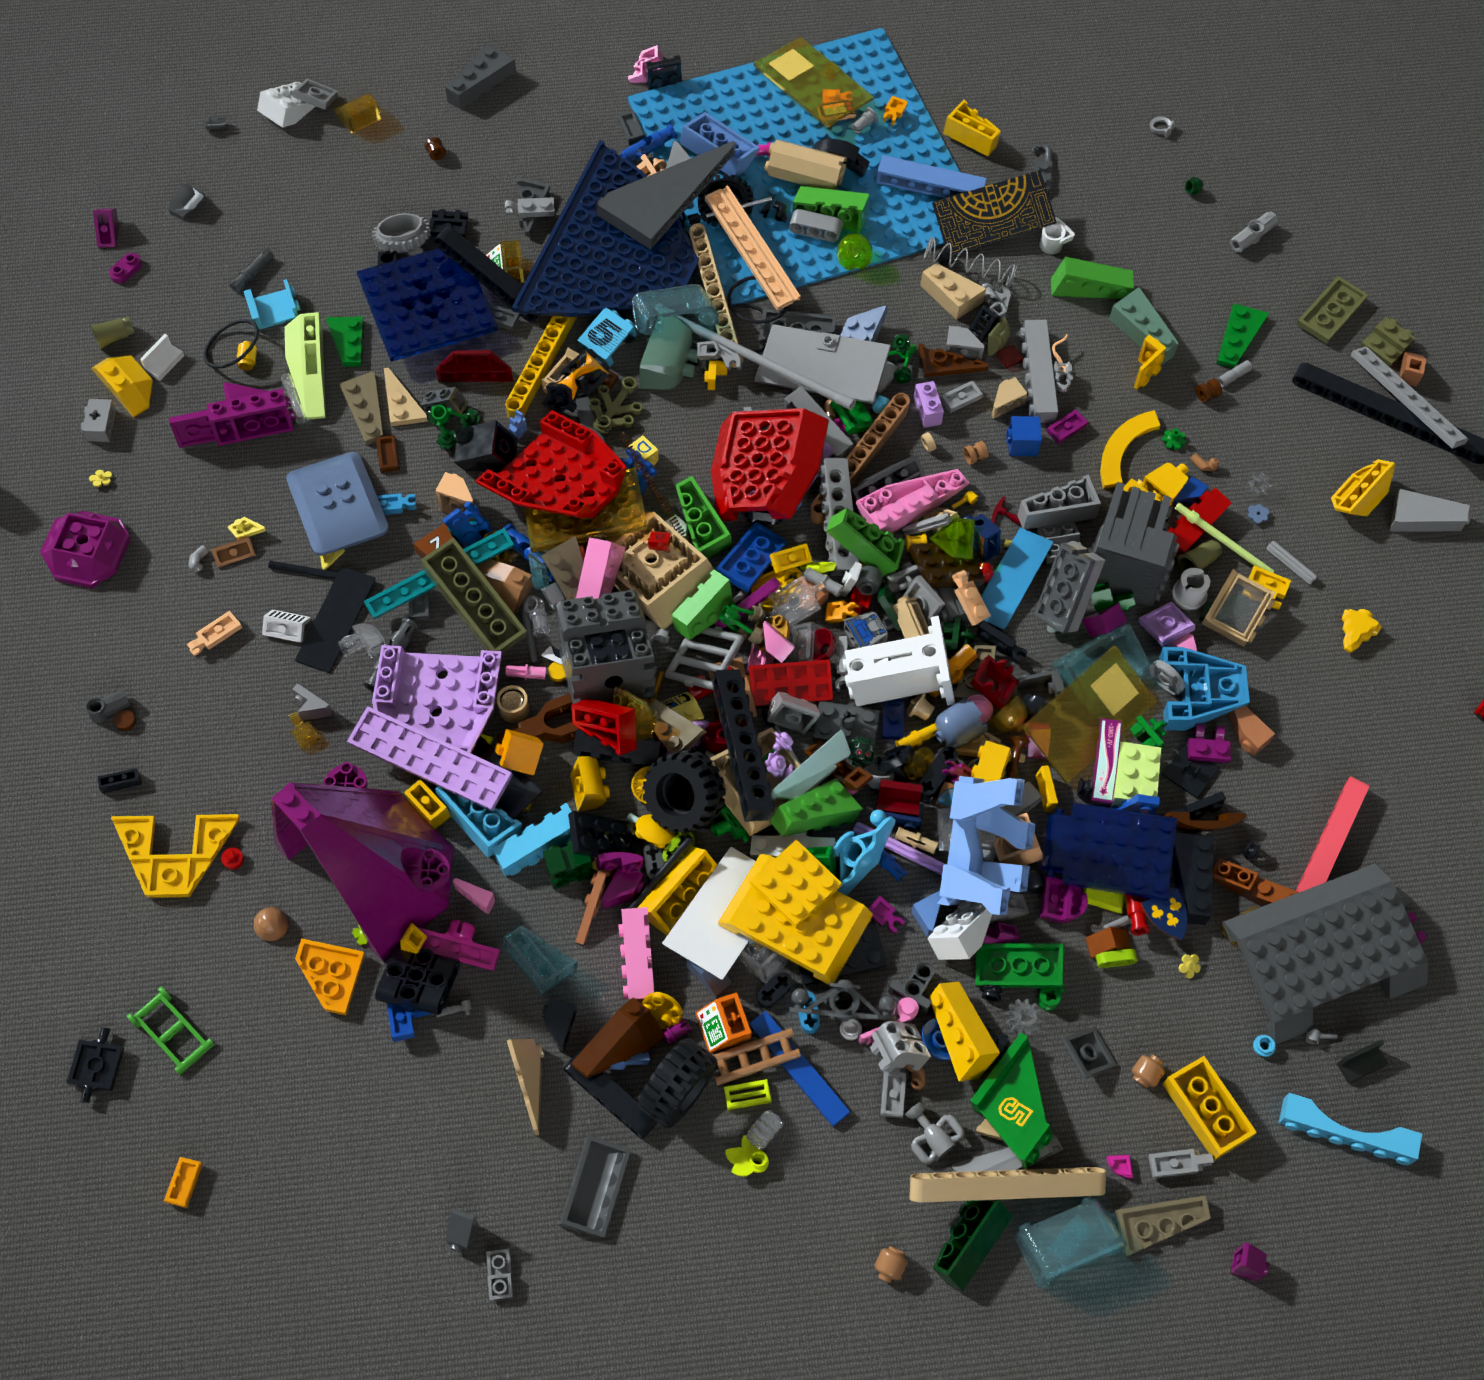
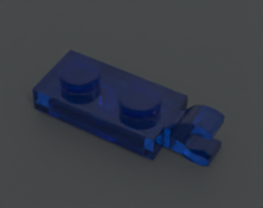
(893, 719)

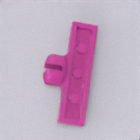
(459, 945)

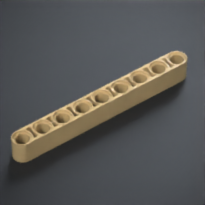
(714, 286)
(1007, 1184)

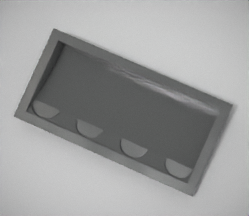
(594, 1187)

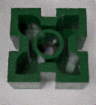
(565, 866)

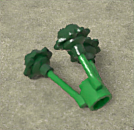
(440, 416)

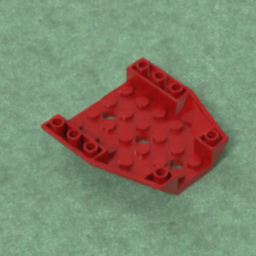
(560, 452)
(789, 464)

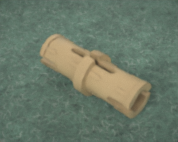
(902, 835)

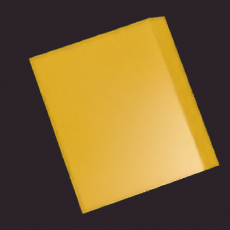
(412, 939)

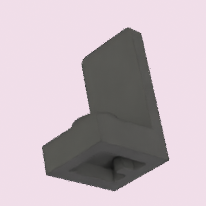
(448, 396)
(1049, 677)

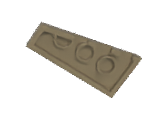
(364, 405)
(565, 566)
(1155, 1222)

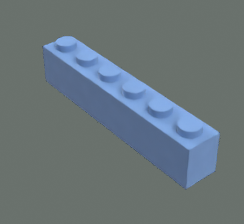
(926, 178)

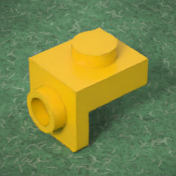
(715, 368)

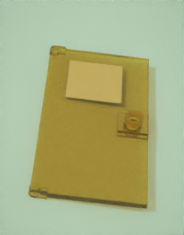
(813, 81)
(1070, 723)

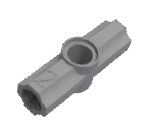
(1253, 231)

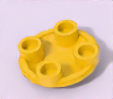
(651, 831)
(664, 1009)

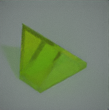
(956, 538)

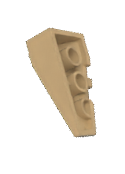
(529, 1072)

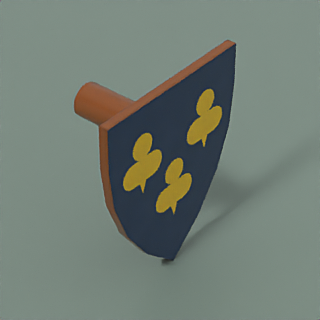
(1168, 915)

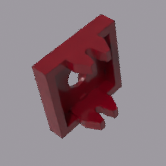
(1003, 677)

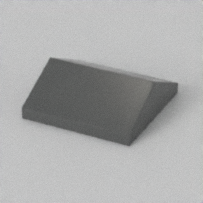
(1089, 1052)

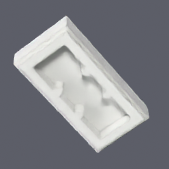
(850, 578)

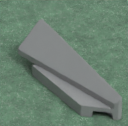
(1004, 1159)

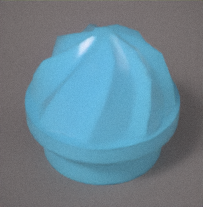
(880, 404)

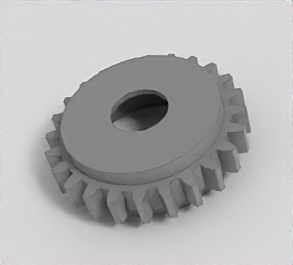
(401, 233)

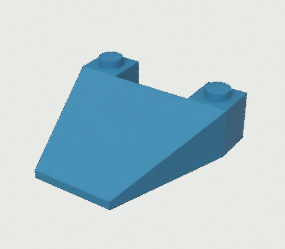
(1210, 689)

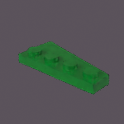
(1239, 334)

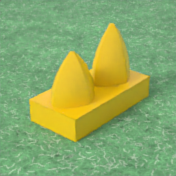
(790, 558)

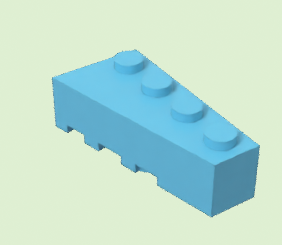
(528, 848)

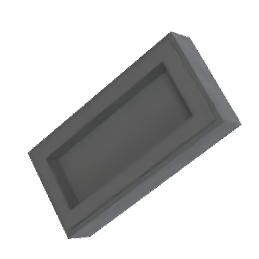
(631, 127)

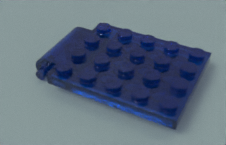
(1111, 850)

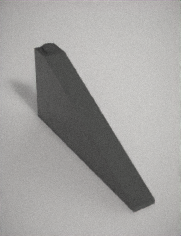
(655, 202)

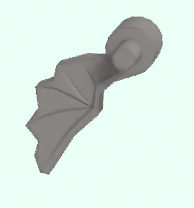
(465, 1006)

